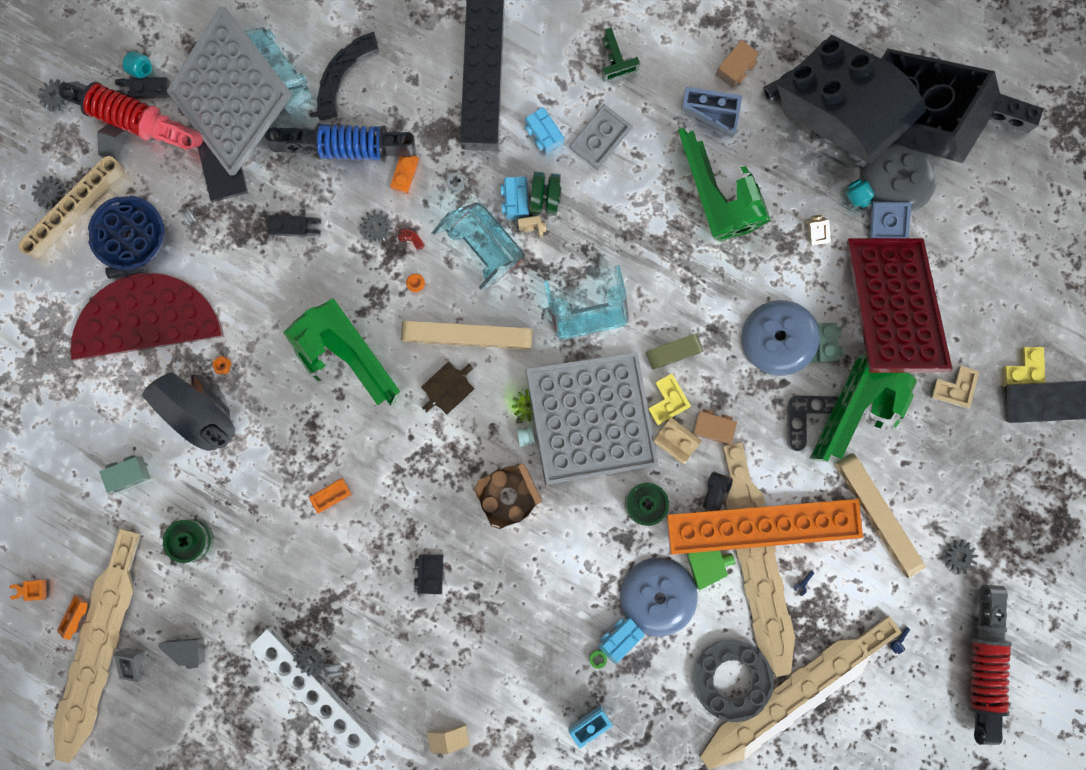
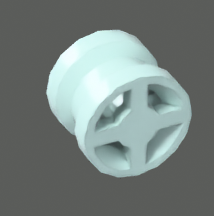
(526, 436)

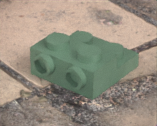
(829, 348)

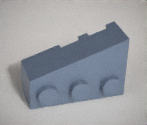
(713, 107)

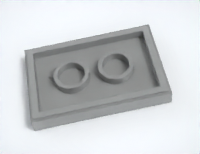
(601, 137)

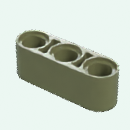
(674, 351)

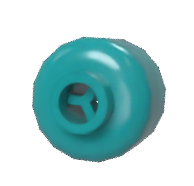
(136, 64)
(859, 193)

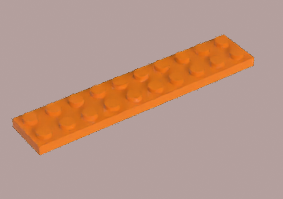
(764, 526)

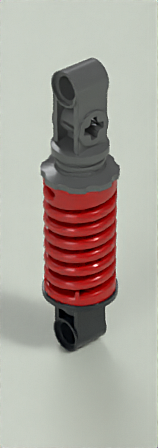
(992, 667)

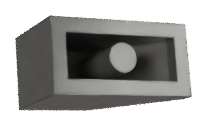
(185, 651)

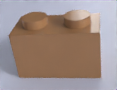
(737, 63)
(714, 427)

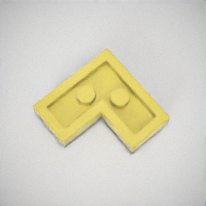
(1031, 370)
(673, 402)

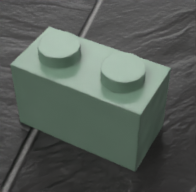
(125, 474)

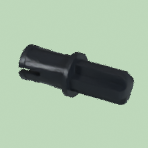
(112, 273)

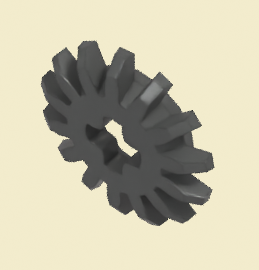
(48, 100)
(53, 197)
(382, 229)
(952, 555)
(315, 667)

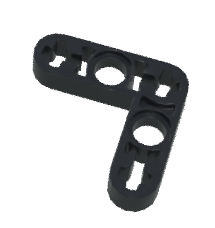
(801, 414)

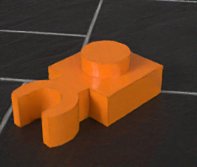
(30, 590)

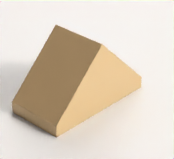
(448, 739)

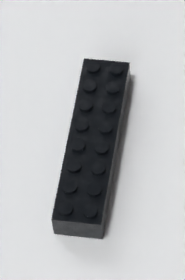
(482, 75)

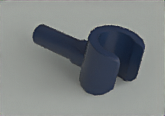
(804, 582)
(896, 645)

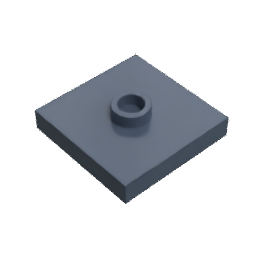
(890, 219)

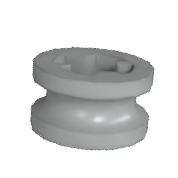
(450, 179)
(188, 216)
(333, 670)

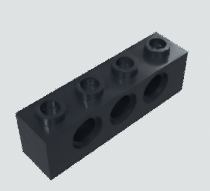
(1017, 114)

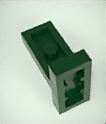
(618, 66)

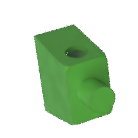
(709, 567)

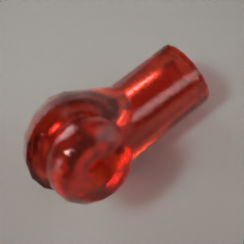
(408, 235)

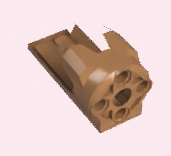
(489, 490)

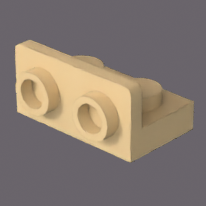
(677, 440)

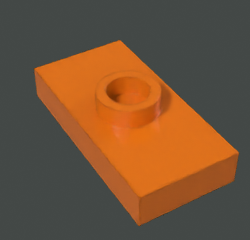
(330, 495)

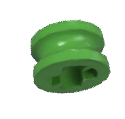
(594, 654)

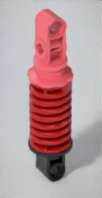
(128, 114)

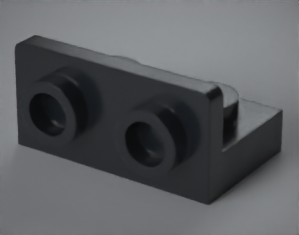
(430, 574)

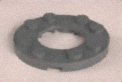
(761, 688)

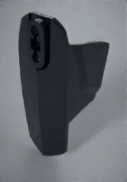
(192, 410)

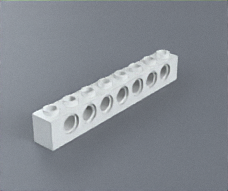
(326, 695)

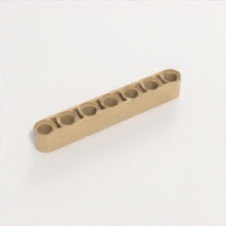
(62, 208)
(466, 335)
(880, 515)

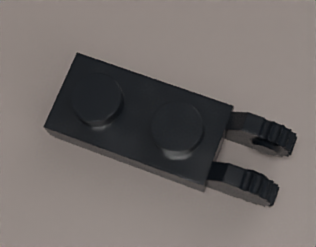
(144, 87)
(292, 226)

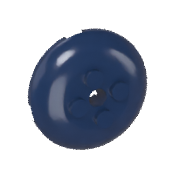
(114, 220)

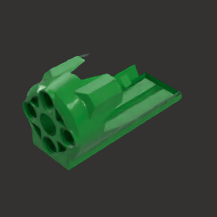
(724, 217)
(331, 328)
(888, 392)

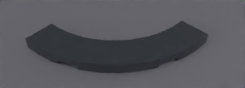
(336, 71)

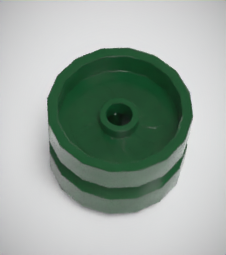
(546, 194)
(657, 501)
(184, 531)

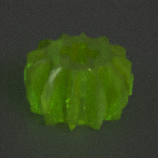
(520, 405)

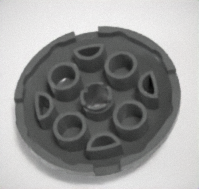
(918, 173)

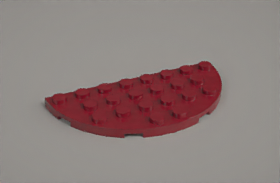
(142, 315)

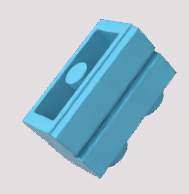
(544, 131)
(515, 198)
(620, 640)
(590, 726)

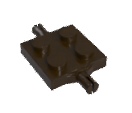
(447, 388)

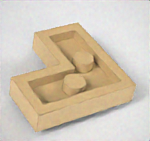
(957, 393)

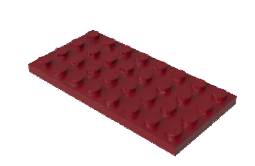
(898, 306)

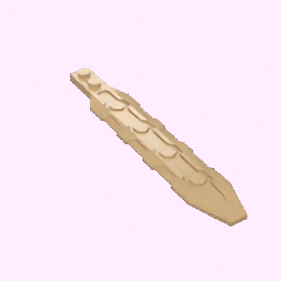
(760, 572)
(95, 650)
(798, 694)

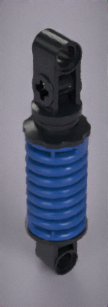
(342, 142)

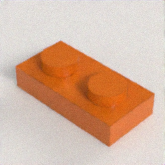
(404, 174)
(72, 617)

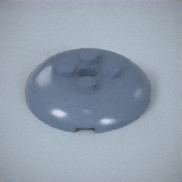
(783, 356)
(645, 582)

